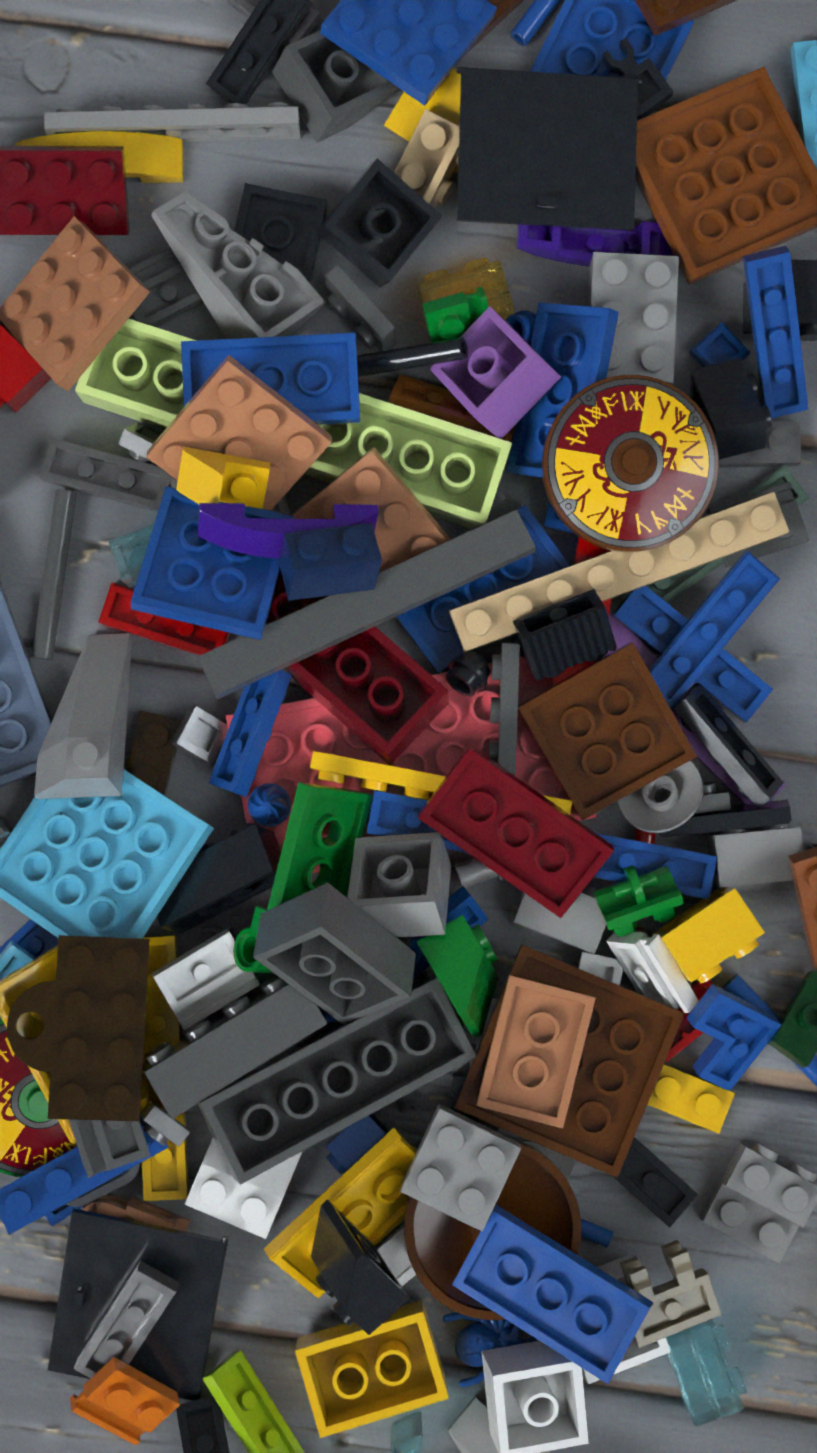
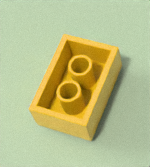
(372, 1376)

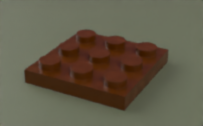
(607, 730)

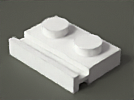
(653, 970)
(203, 979)

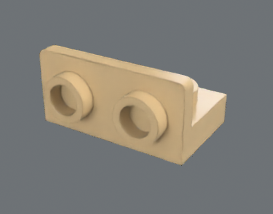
(431, 158)

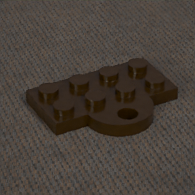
(90, 1028)

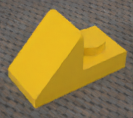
(222, 478)

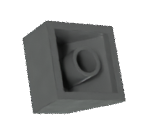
(328, 85)

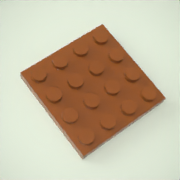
(726, 175)

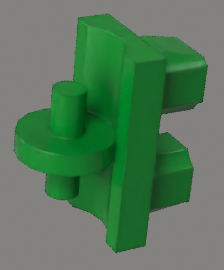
(639, 898)

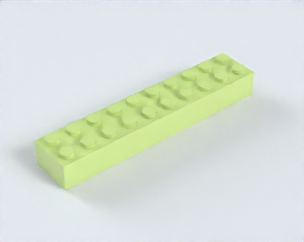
(442, 463)

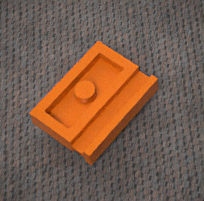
(124, 1401)

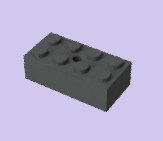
(230, 1045)

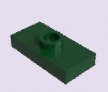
(799, 1024)

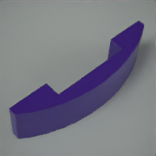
(578, 244)
(228, 528)

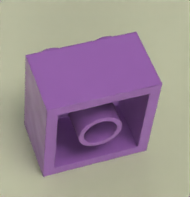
(499, 376)

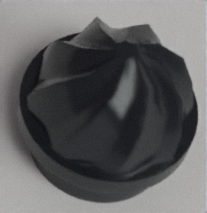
(468, 673)

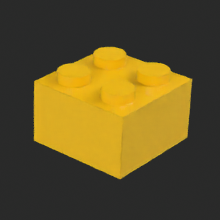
(711, 934)

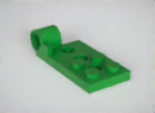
(305, 849)

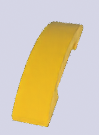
(147, 155)

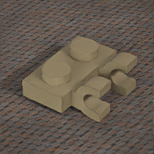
(677, 1303)

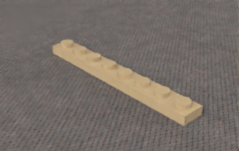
(622, 572)

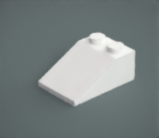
(247, 1205)

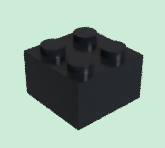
(379, 223)

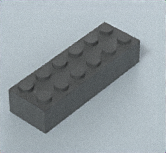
(335, 1080)

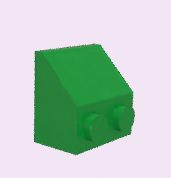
(465, 970)

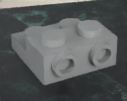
(761, 1201)

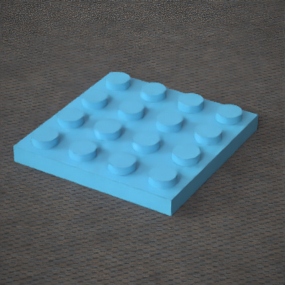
(99, 860)

